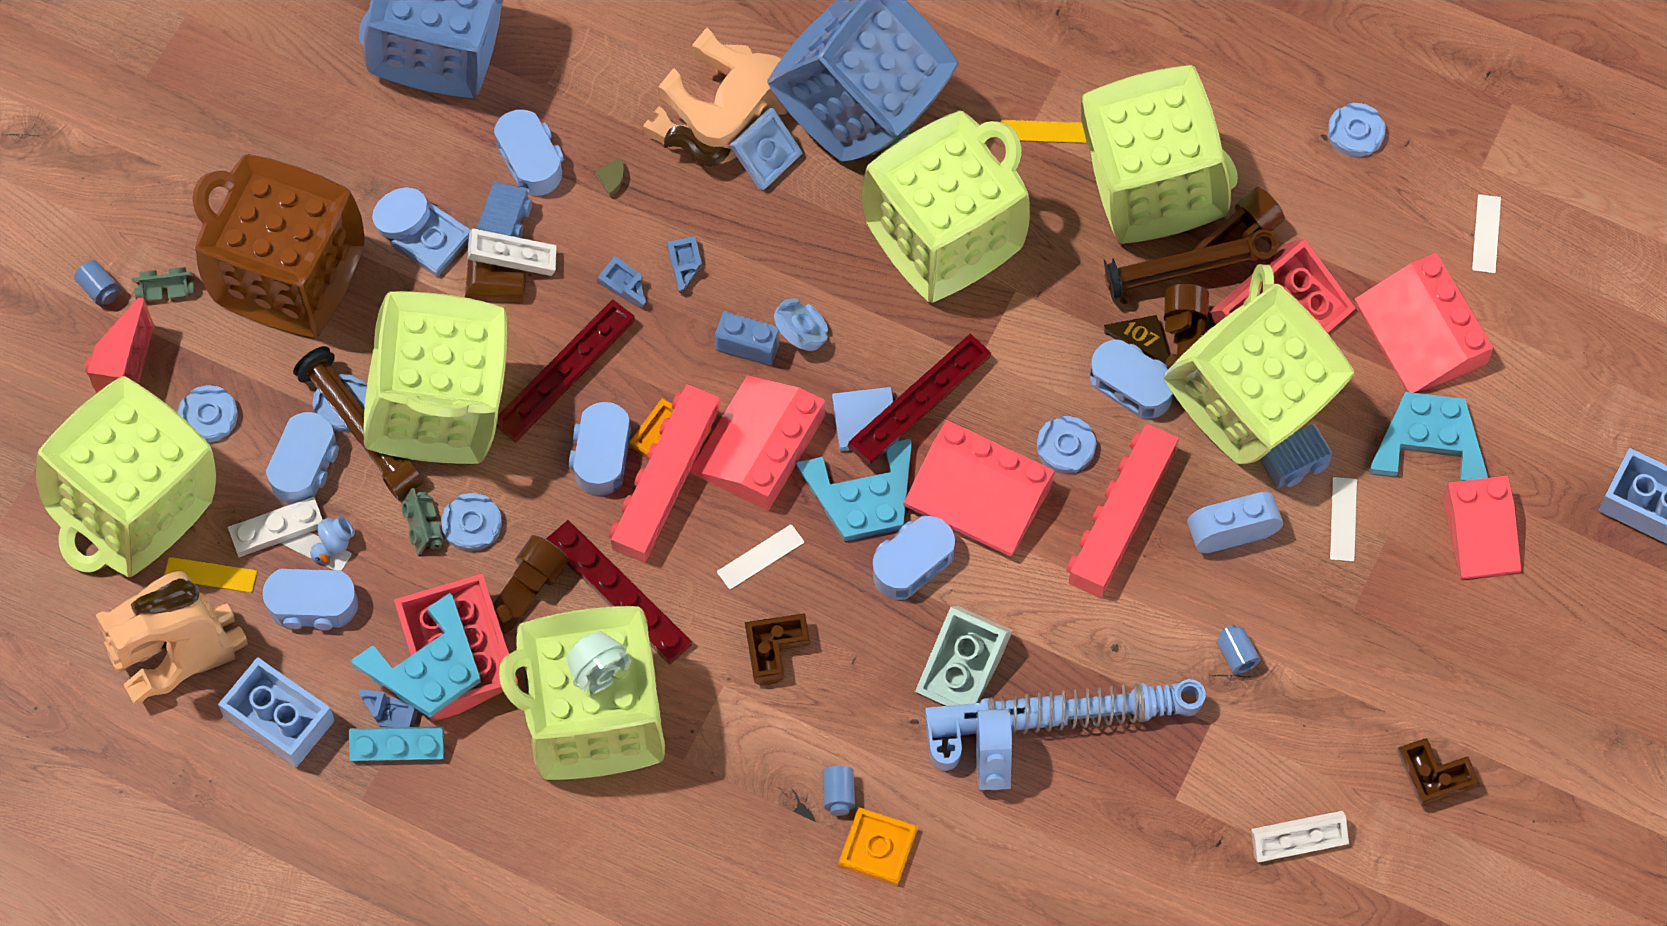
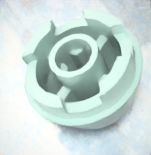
(596, 661)

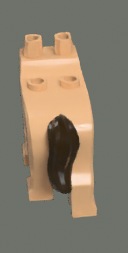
(736, 106)
(172, 619)

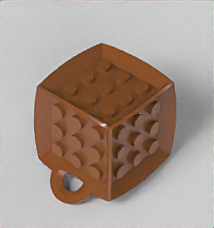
(278, 243)

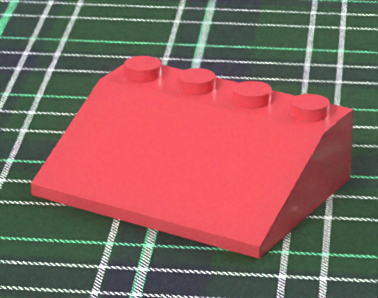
(1305, 278)
(1424, 325)
(760, 440)
(979, 488)
(480, 627)

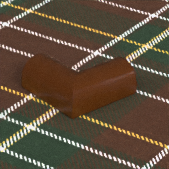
(490, 285)
(766, 640)
(1435, 781)

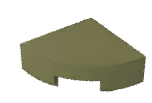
(611, 176)

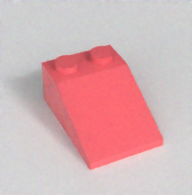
(122, 348)
(1483, 527)

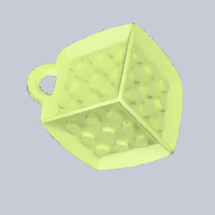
(1157, 154)
(947, 203)
(1259, 372)
(435, 377)
(124, 478)
(580, 731)

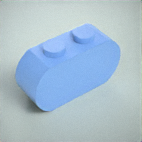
(529, 152)
(1131, 379)
(601, 448)
(302, 458)
(1235, 522)
(913, 557)
(310, 598)
(993, 749)

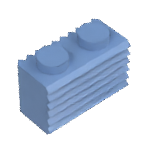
(505, 210)
(747, 338)
(1297, 456)

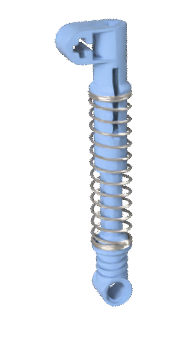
(1056, 711)

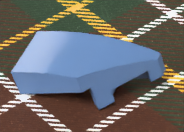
(684, 260)
(622, 281)
(387, 710)

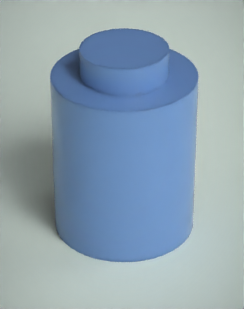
(97, 283)
(1238, 649)
(838, 789)

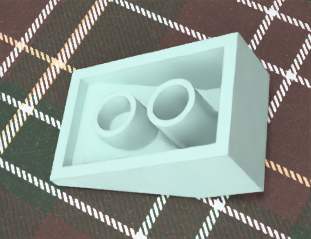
(963, 658)

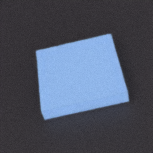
(766, 149)
(435, 242)
(856, 410)

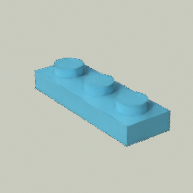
(396, 743)

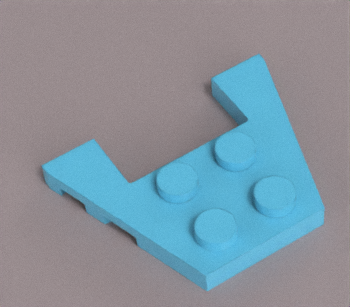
(1431, 426)
(865, 504)
(435, 672)

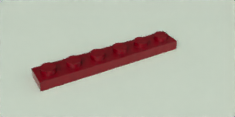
(564, 370)
(919, 399)
(618, 589)

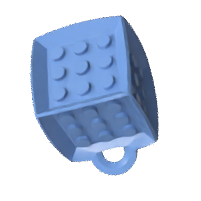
(431, 43)
(862, 75)

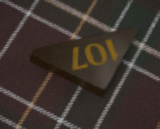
(1143, 333)

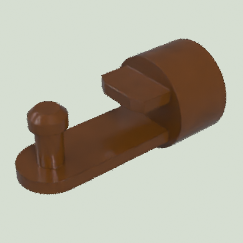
(1256, 211)
(1185, 314)
(539, 564)

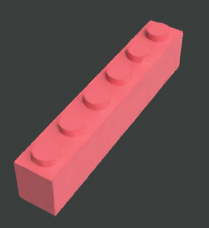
(665, 473)
(1122, 511)

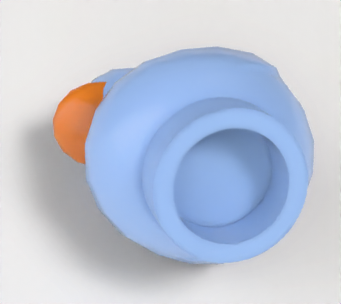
(334, 538)

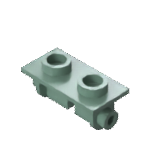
(176, 283)
(418, 510)

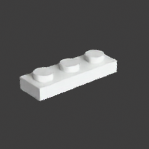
(511, 252)
(275, 526)
(1300, 836)

